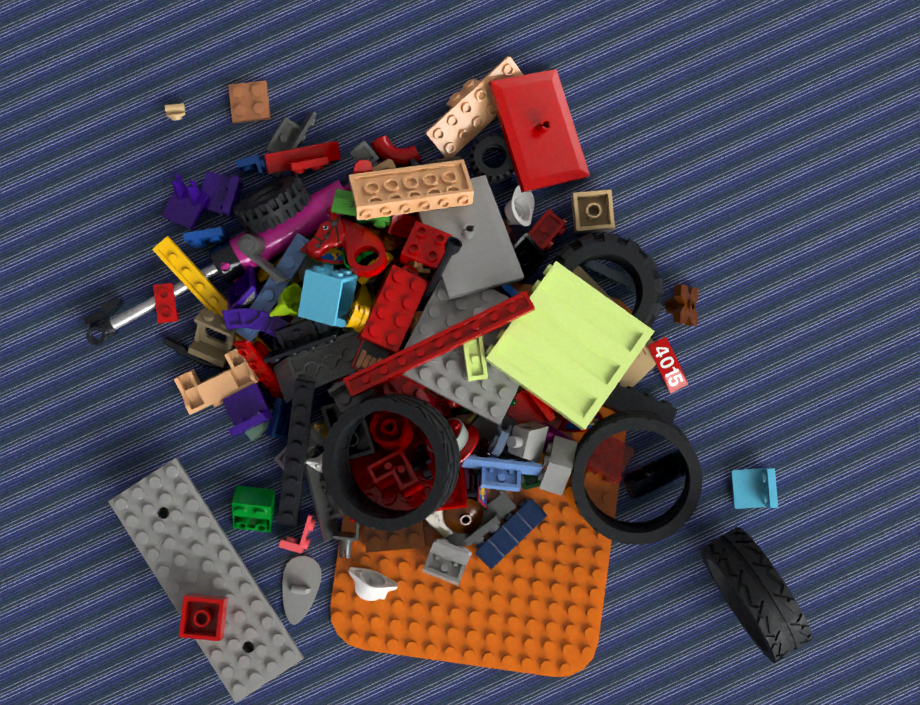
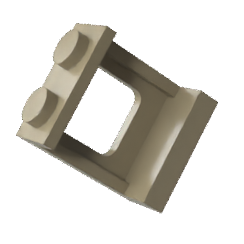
(208, 347)

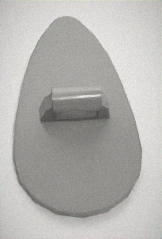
(300, 587)

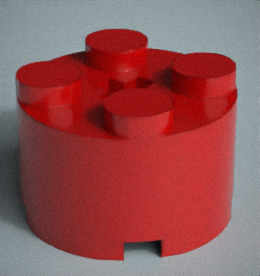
(392, 431)

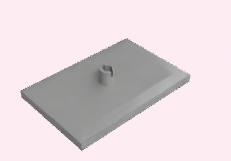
(486, 249)

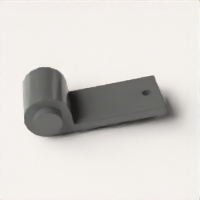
(252, 247)

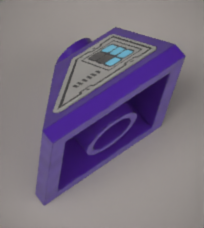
(243, 291)

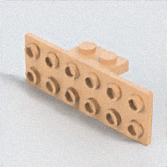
(469, 111)

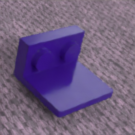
(222, 193)
(247, 409)

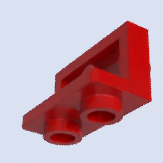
(546, 230)

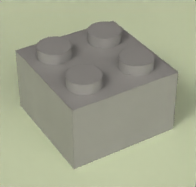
(557, 465)

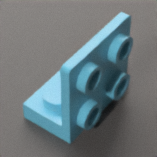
(754, 488)

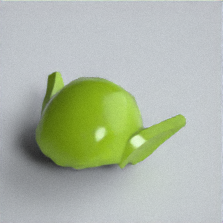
(288, 301)

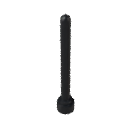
(452, 247)

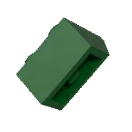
(253, 508)

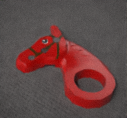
(353, 239)

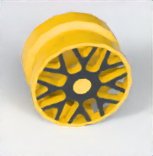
(357, 316)

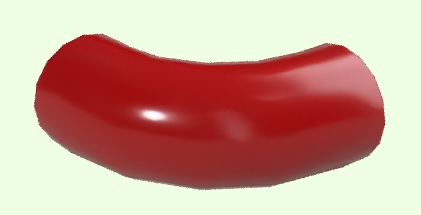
(399, 156)

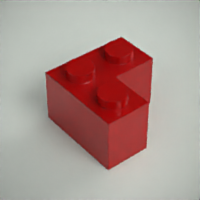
(395, 469)

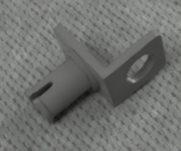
(346, 540)

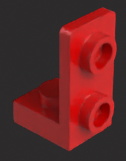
(165, 303)

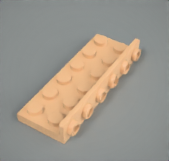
(411, 189)

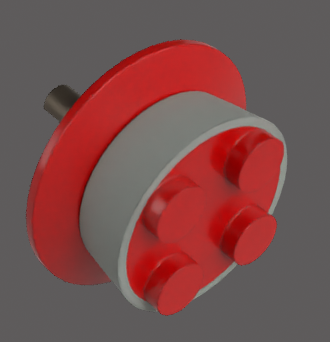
(466, 436)

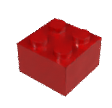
(203, 617)

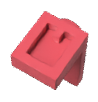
(290, 543)

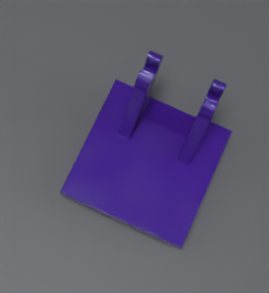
(184, 203)

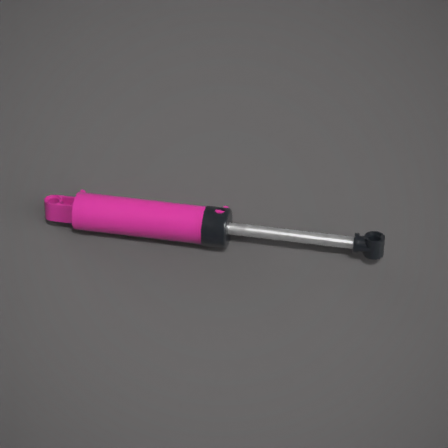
(231, 262)

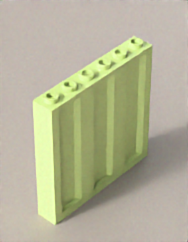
(569, 346)

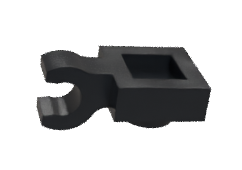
(419, 460)

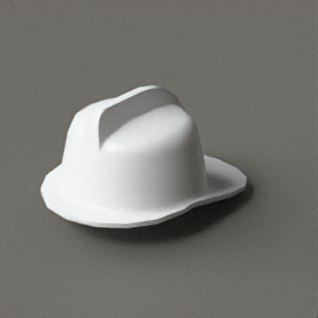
(520, 208)

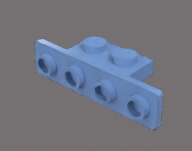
(501, 473)

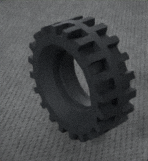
(272, 204)

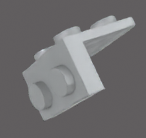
(446, 561)

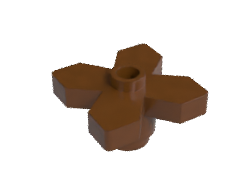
(683, 305)

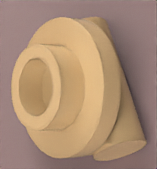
(175, 111)

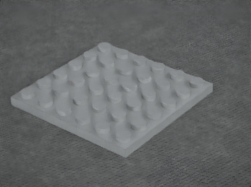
(447, 373)

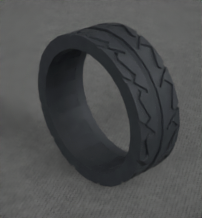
(341, 480)
(650, 530)
(756, 594)

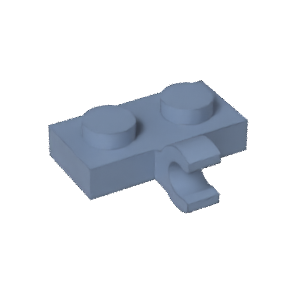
(497, 444)

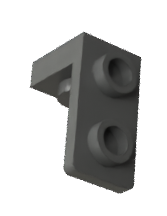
(364, 151)

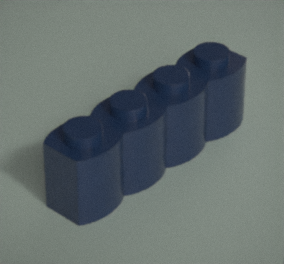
(510, 533)

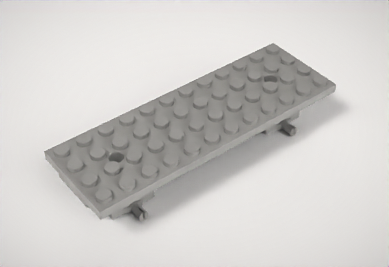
(196, 557)

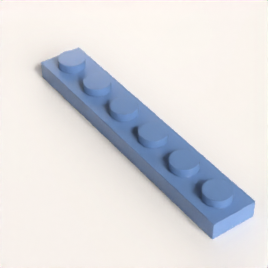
(268, 296)

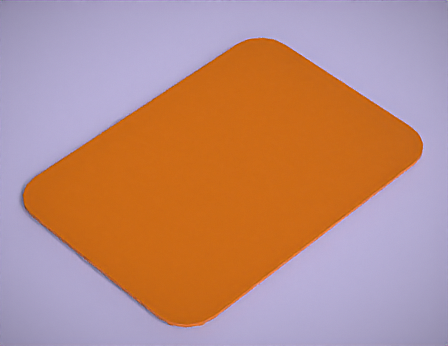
(524, 615)

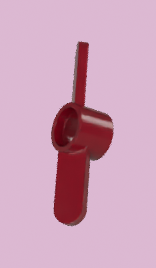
(439, 404)

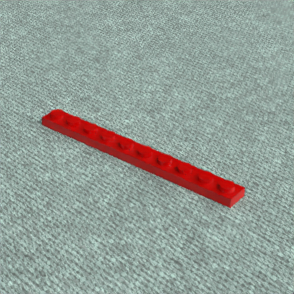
(439, 344)

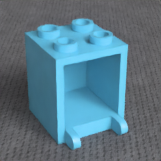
(327, 294)

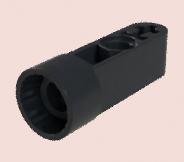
(655, 474)

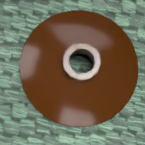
(454, 517)

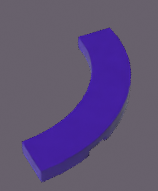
(253, 319)

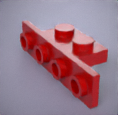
(302, 158)
(254, 356)

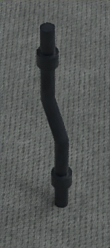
(182, 350)

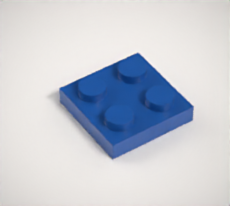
(202, 237)

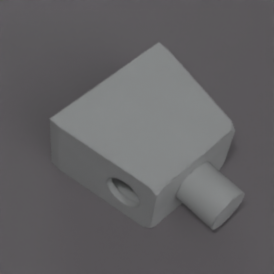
(528, 440)

